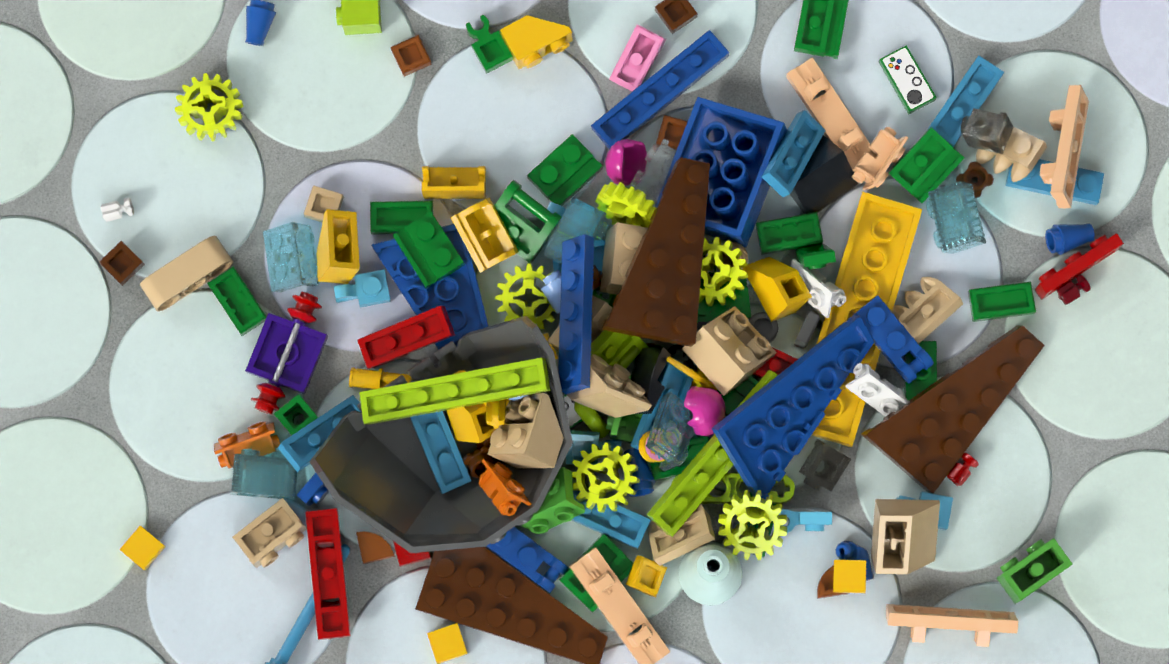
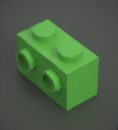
(1034, 571)

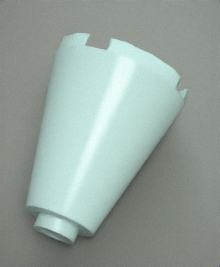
(708, 586)

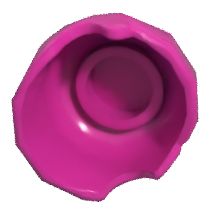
(625, 160)
(707, 409)

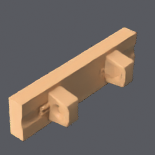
(829, 111)
(1071, 124)
(619, 607)
(924, 617)

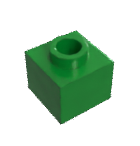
(290, 410)

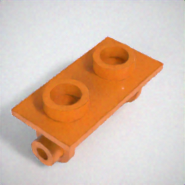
(257, 438)
(500, 487)

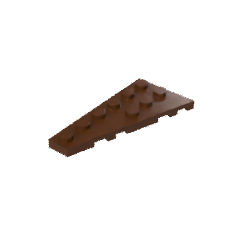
(665, 273)
(948, 415)
(493, 597)

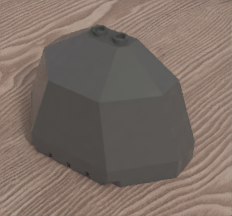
(387, 478)

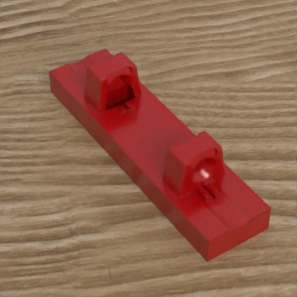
(328, 574)

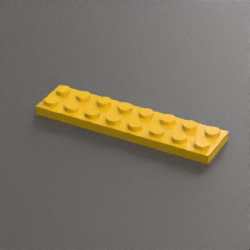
(869, 268)

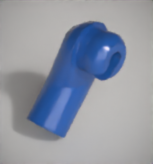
(850, 551)

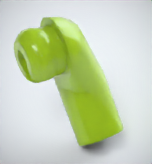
(591, 419)

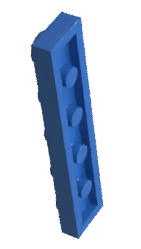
(660, 89)
(576, 313)

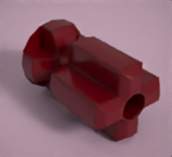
(1071, 291)

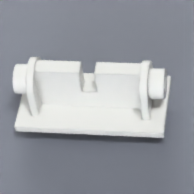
(823, 295)
(876, 392)

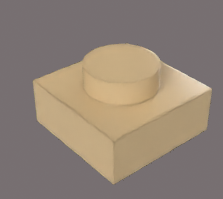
(319, 201)

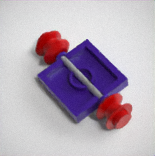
(286, 353)

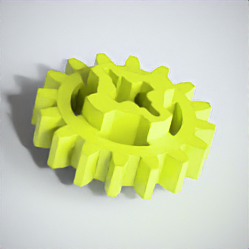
(197, 106)
(625, 205)
(727, 273)
(529, 281)
(598, 488)
(758, 537)

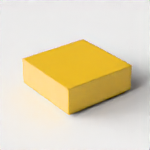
(142, 548)
(646, 576)
(849, 576)
(447, 643)

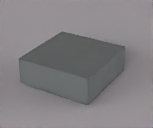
(807, 330)

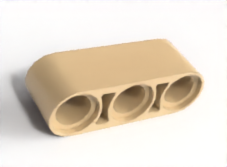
(186, 273)

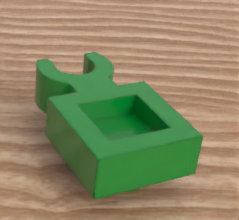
(489, 48)

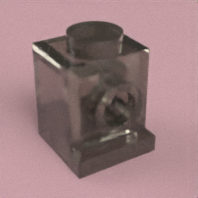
(992, 136)
(834, 466)

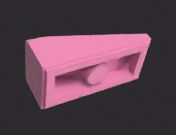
(637, 58)

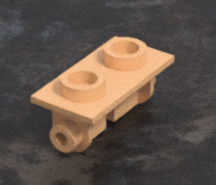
(873, 169)

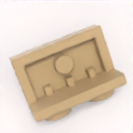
(270, 533)

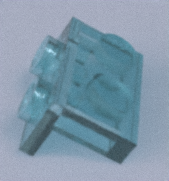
(290, 256)
(670, 432)

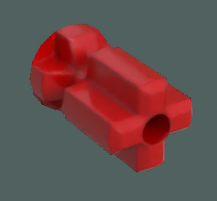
(961, 472)

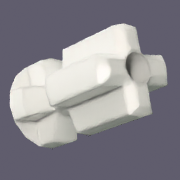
(114, 210)

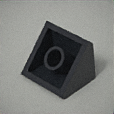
(824, 178)

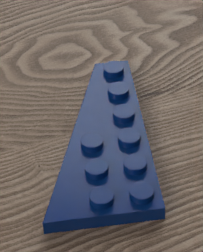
(456, 292)
(784, 413)

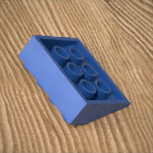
(738, 152)

